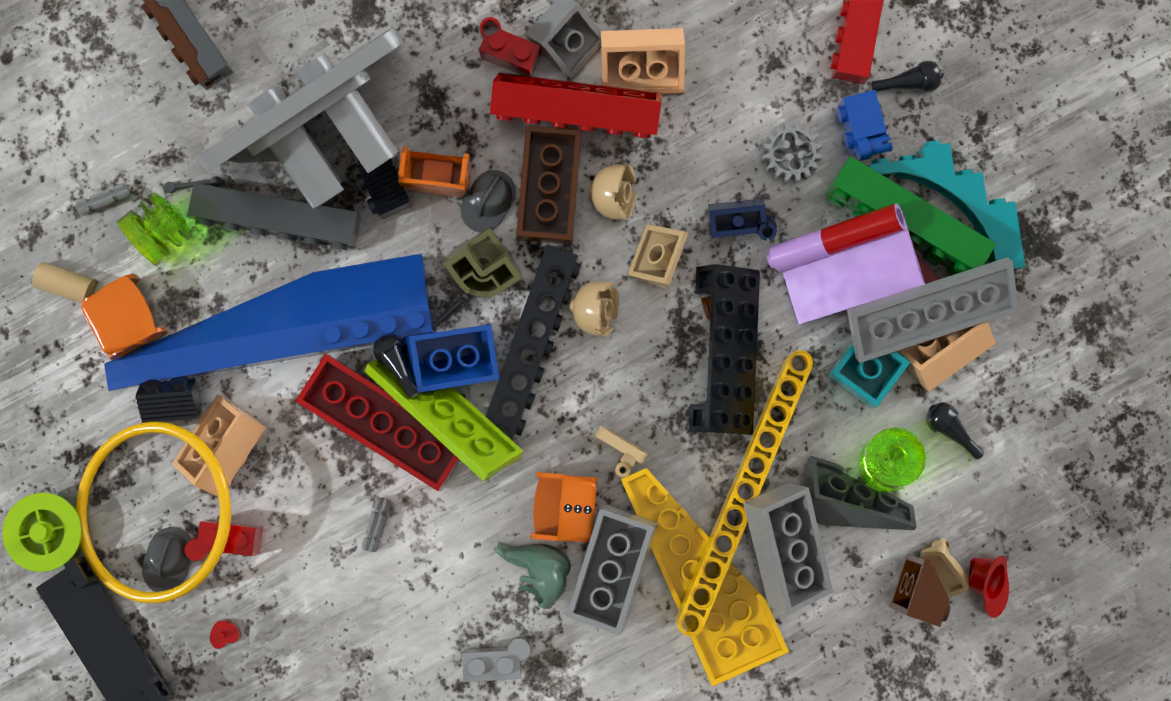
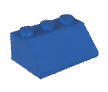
(451, 358)

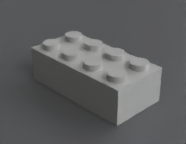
(788, 547)
(612, 569)

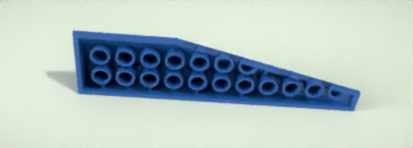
(297, 320)

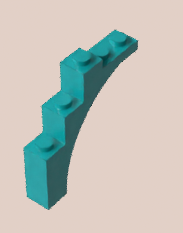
(966, 191)

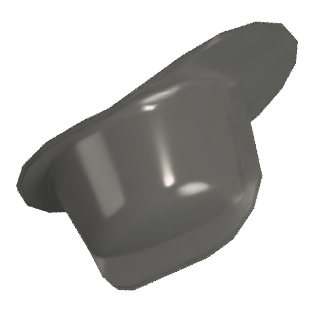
(488, 200)
(166, 560)

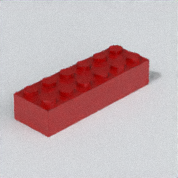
(575, 104)
(376, 421)

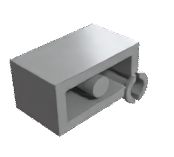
(495, 662)

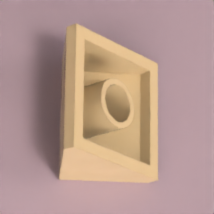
(657, 255)

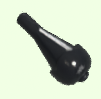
(923, 77)
(390, 351)
(944, 419)

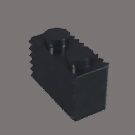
(385, 191)
(168, 400)

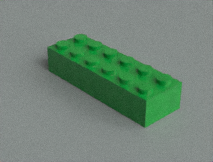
(931, 230)

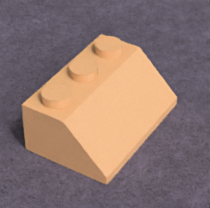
(644, 59)
(943, 356)
(230, 437)

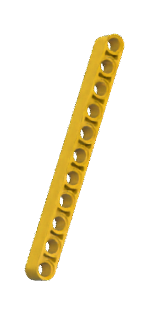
(733, 501)

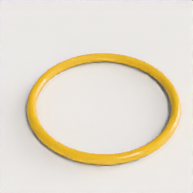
(224, 519)

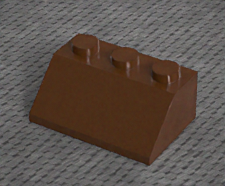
(920, 592)

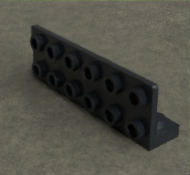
(731, 350)
(101, 635)

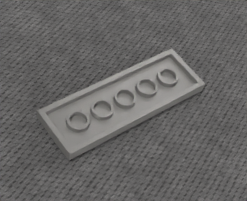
(933, 310)

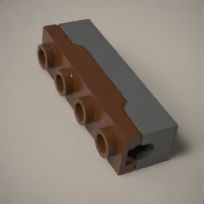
(189, 41)

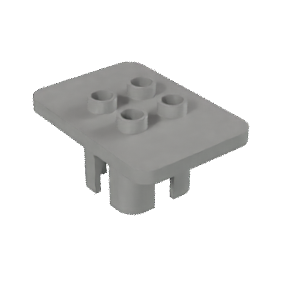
(281, 120)

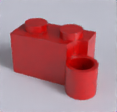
(508, 49)

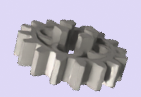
(778, 143)

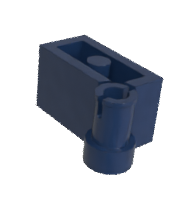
(741, 219)

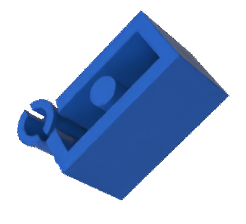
(863, 125)

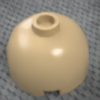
(612, 191)
(594, 307)

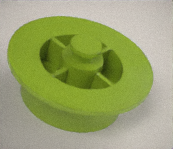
(42, 532)

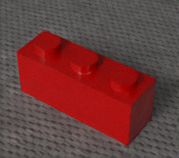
(856, 40)

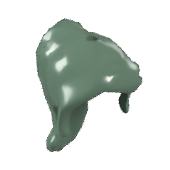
(545, 566)

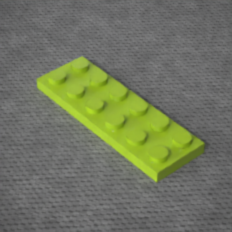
(454, 424)

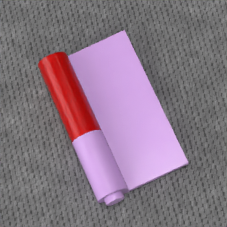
(848, 263)

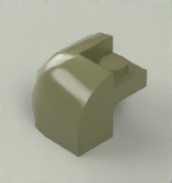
(482, 265)

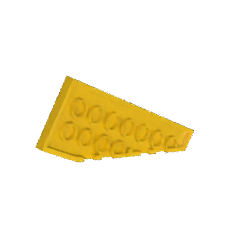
(740, 624)

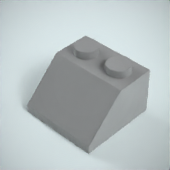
(566, 36)

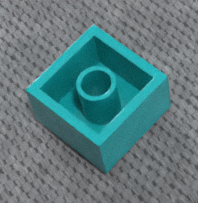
(870, 379)

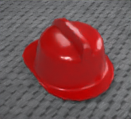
(990, 582)

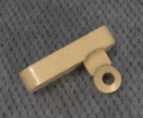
(631, 451)
(947, 568)

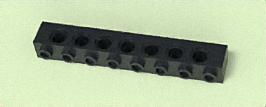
(552, 261)

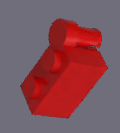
(241, 540)

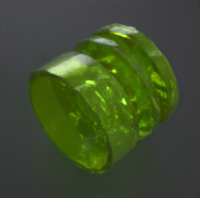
(155, 228)
(903, 449)

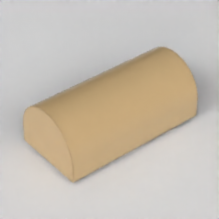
(63, 282)

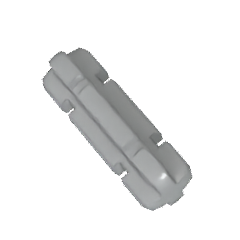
(103, 199)
(376, 524)

